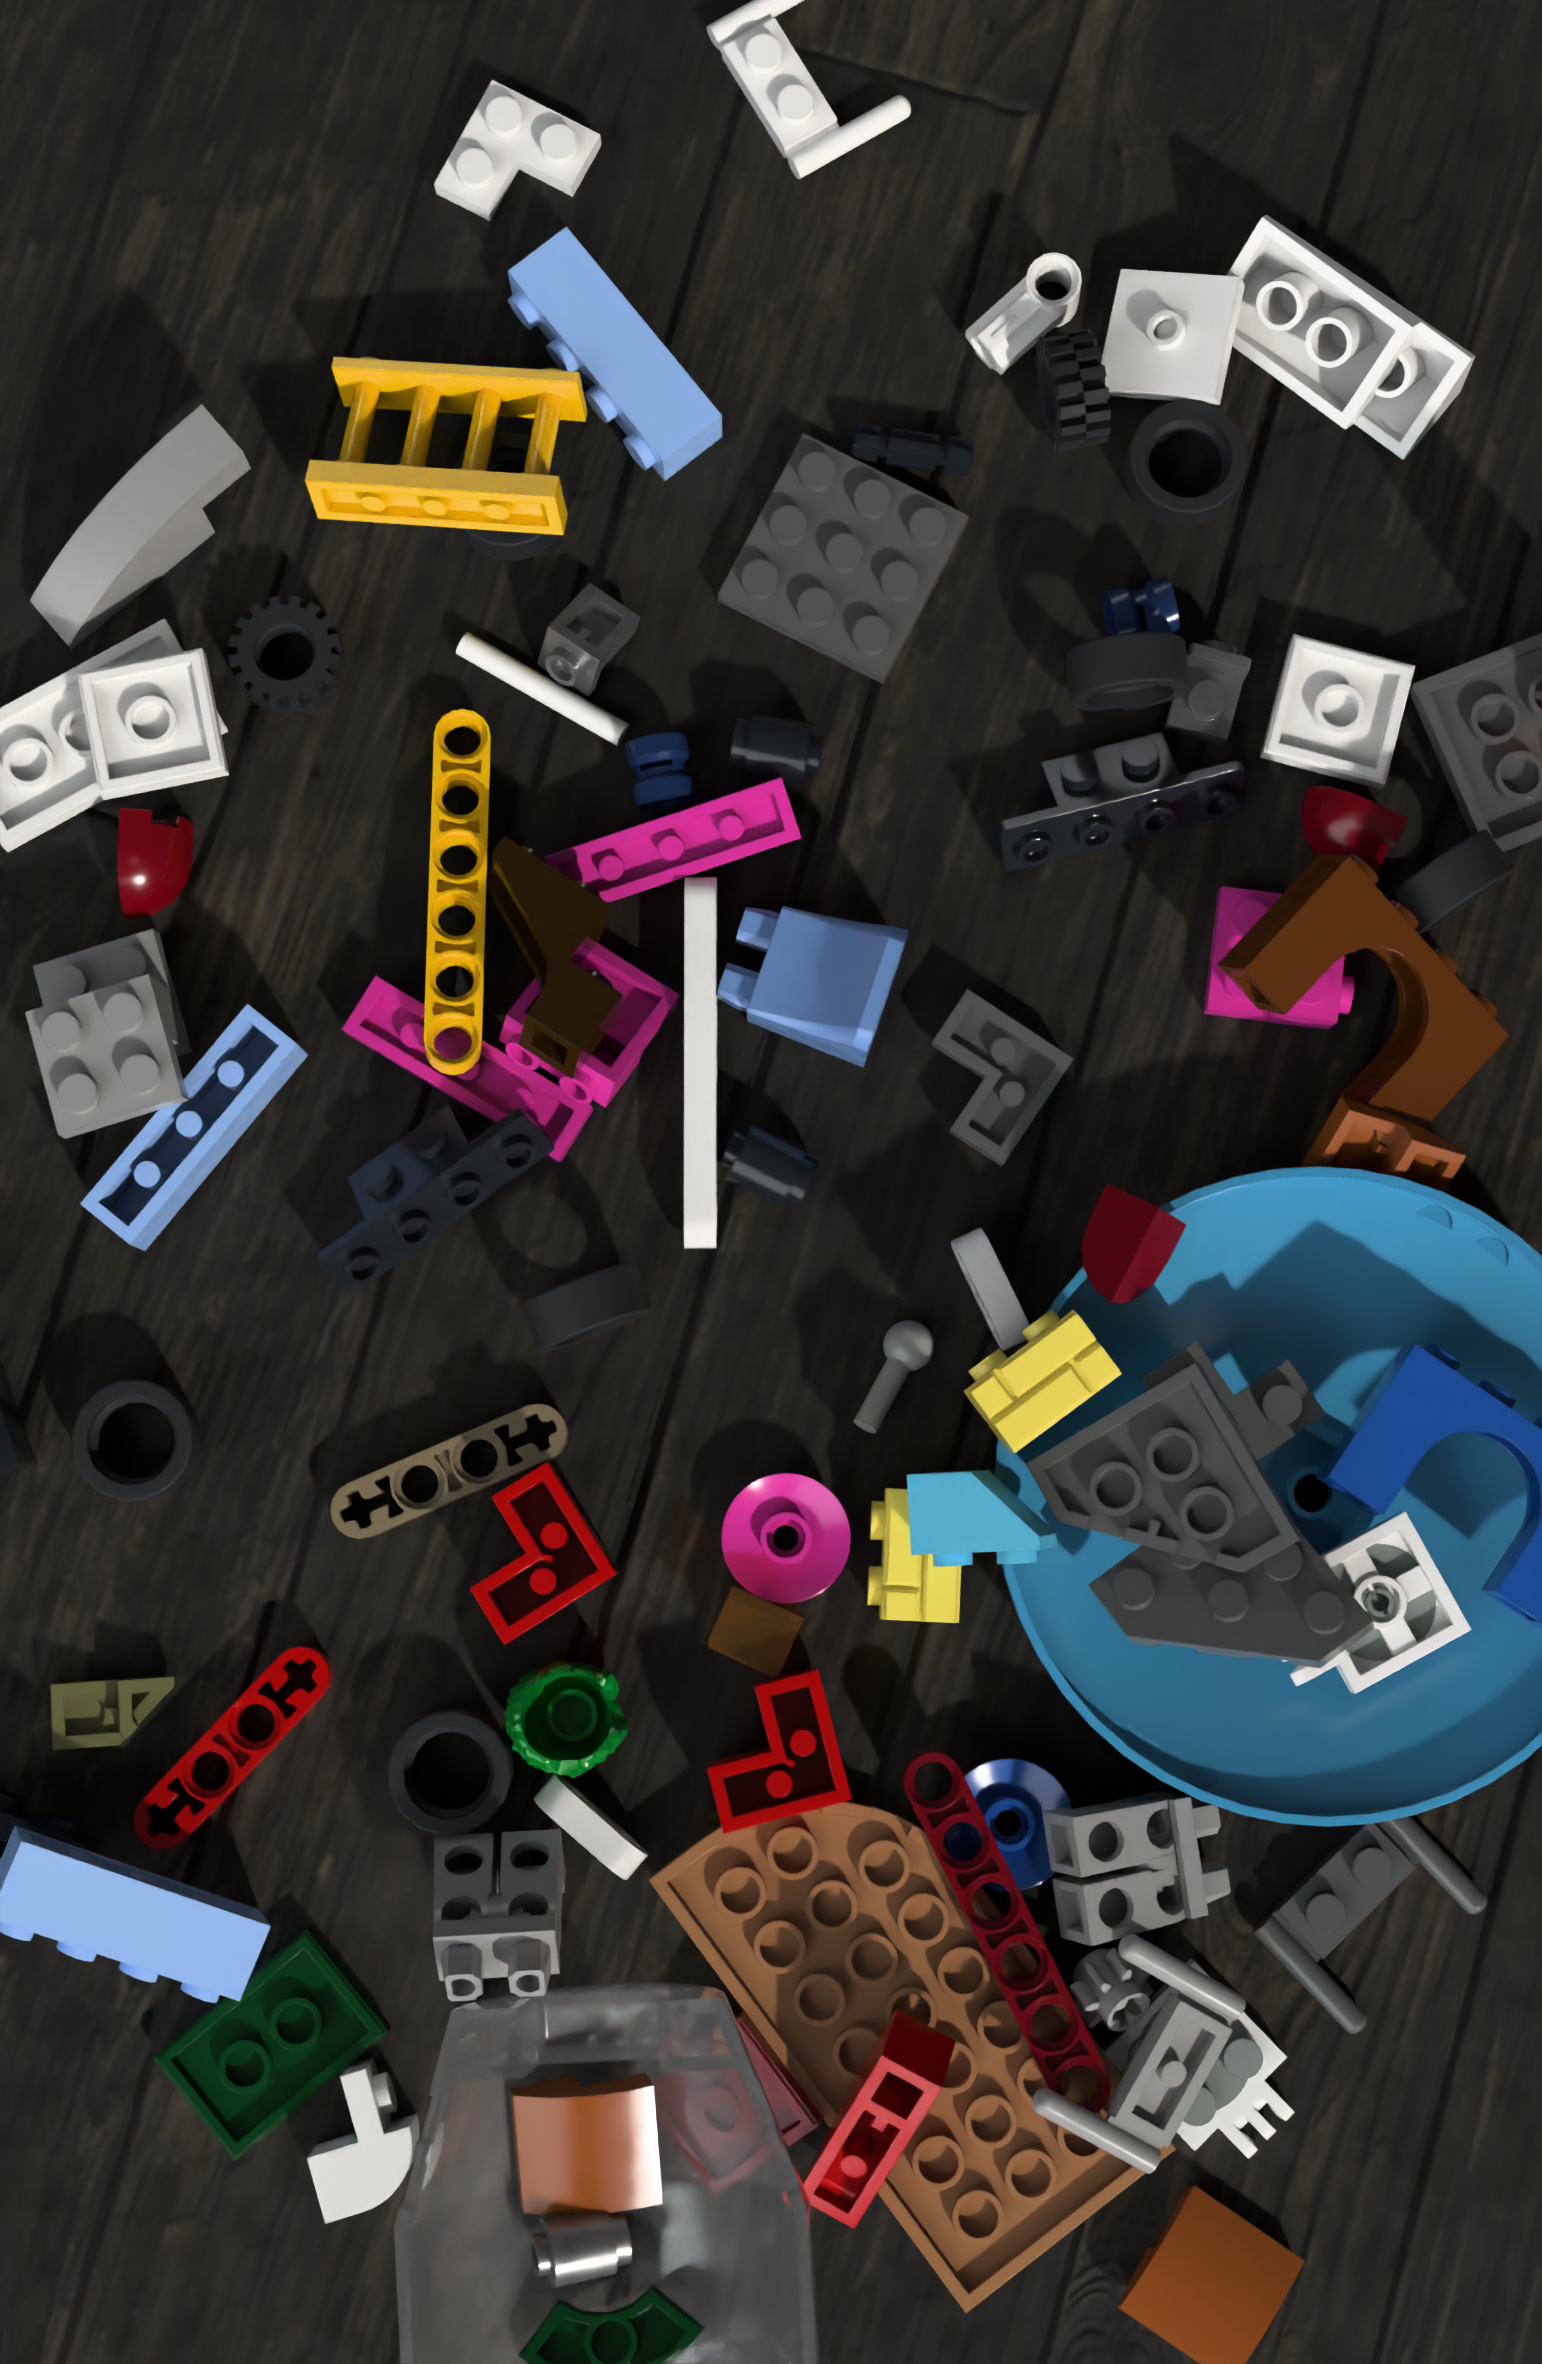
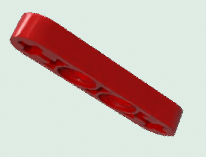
(229, 1741)

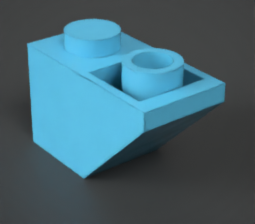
(970, 1514)

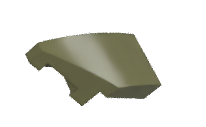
(102, 1710)

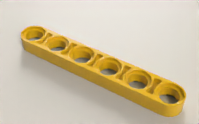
(457, 890)

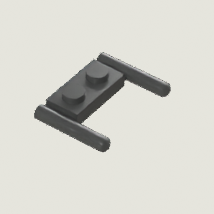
(1344, 1892)

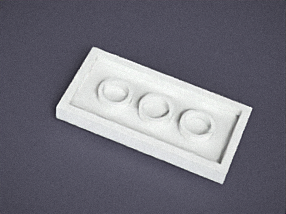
(47, 747)

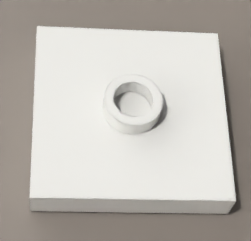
(1171, 335)
(1337, 711)
(152, 724)

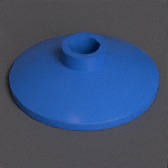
(1026, 1791)

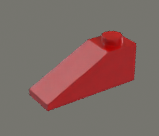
(878, 2117)

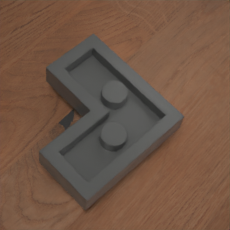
(1015, 1070)
(1264, 1411)

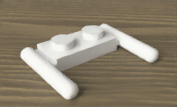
(787, 94)

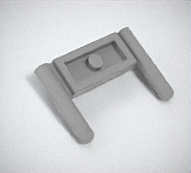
(1166, 2067)

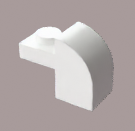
(367, 2165)

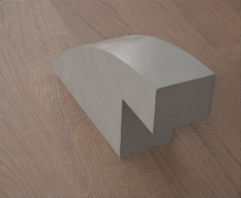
(140, 527)

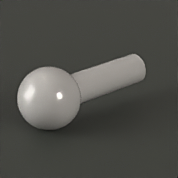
(907, 1349)

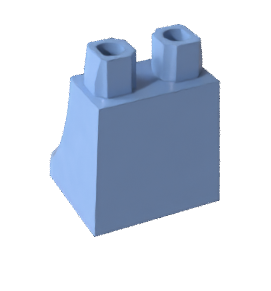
(818, 980)

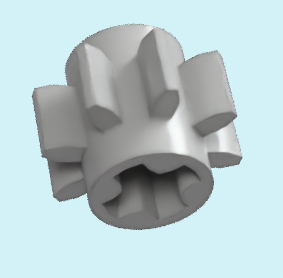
(1110, 1990)

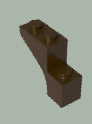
(556, 929)

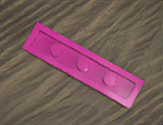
(682, 842)
(493, 1088)

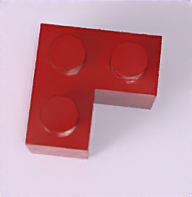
(559, 1559)
(796, 1770)

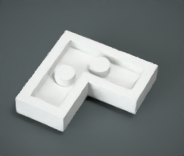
(510, 136)

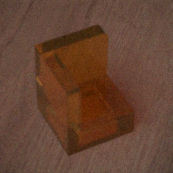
(755, 1631)

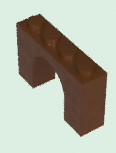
(1441, 1025)

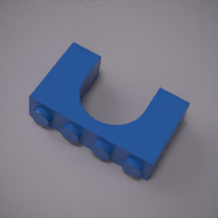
(1411, 1411)

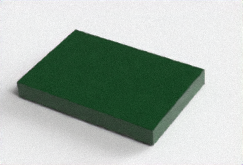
(274, 2048)

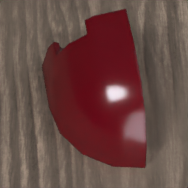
(1349, 825)
(152, 861)
(1127, 1244)

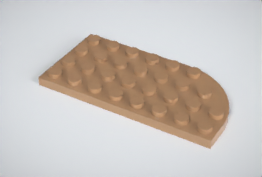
(820, 1940)

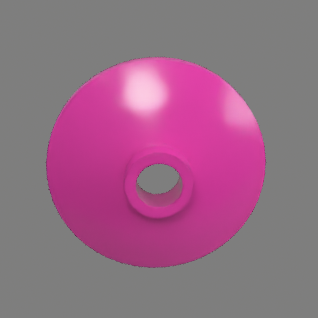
(821, 1543)

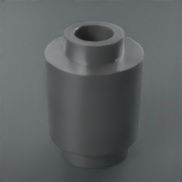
(580, 2247)

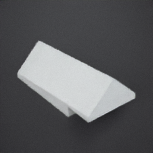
(1343, 341)

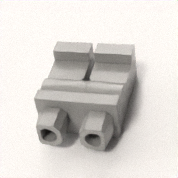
(1132, 1865)
(495, 1933)

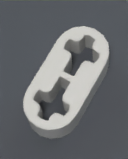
(990, 1288)
(590, 1826)

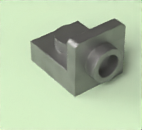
(586, 639)
(1213, 692)

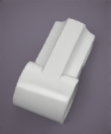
(1025, 315)

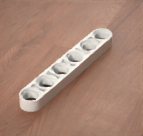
(700, 1062)

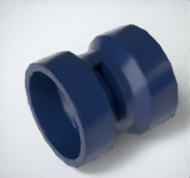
(1141, 609)
(660, 771)

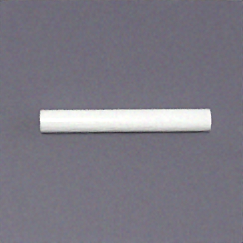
(542, 689)

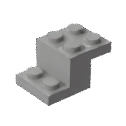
(109, 1034)

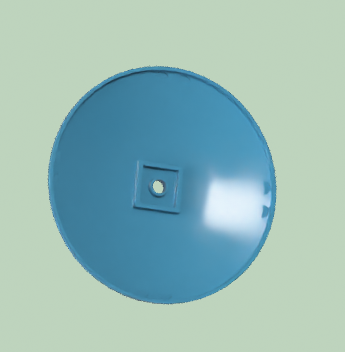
(1337, 1281)

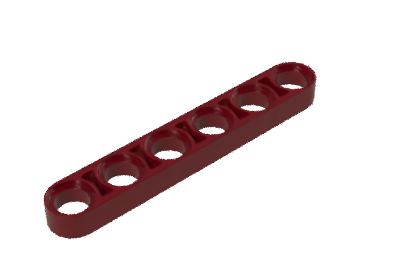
(1011, 1928)

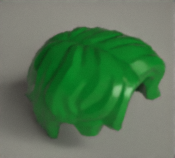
(565, 1717)

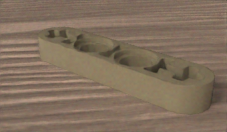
(452, 1477)

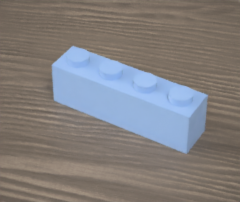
(616, 354)
(192, 1137)
(128, 1916)

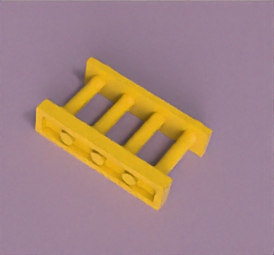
(443, 496)

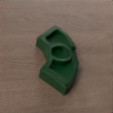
(643, 2332)

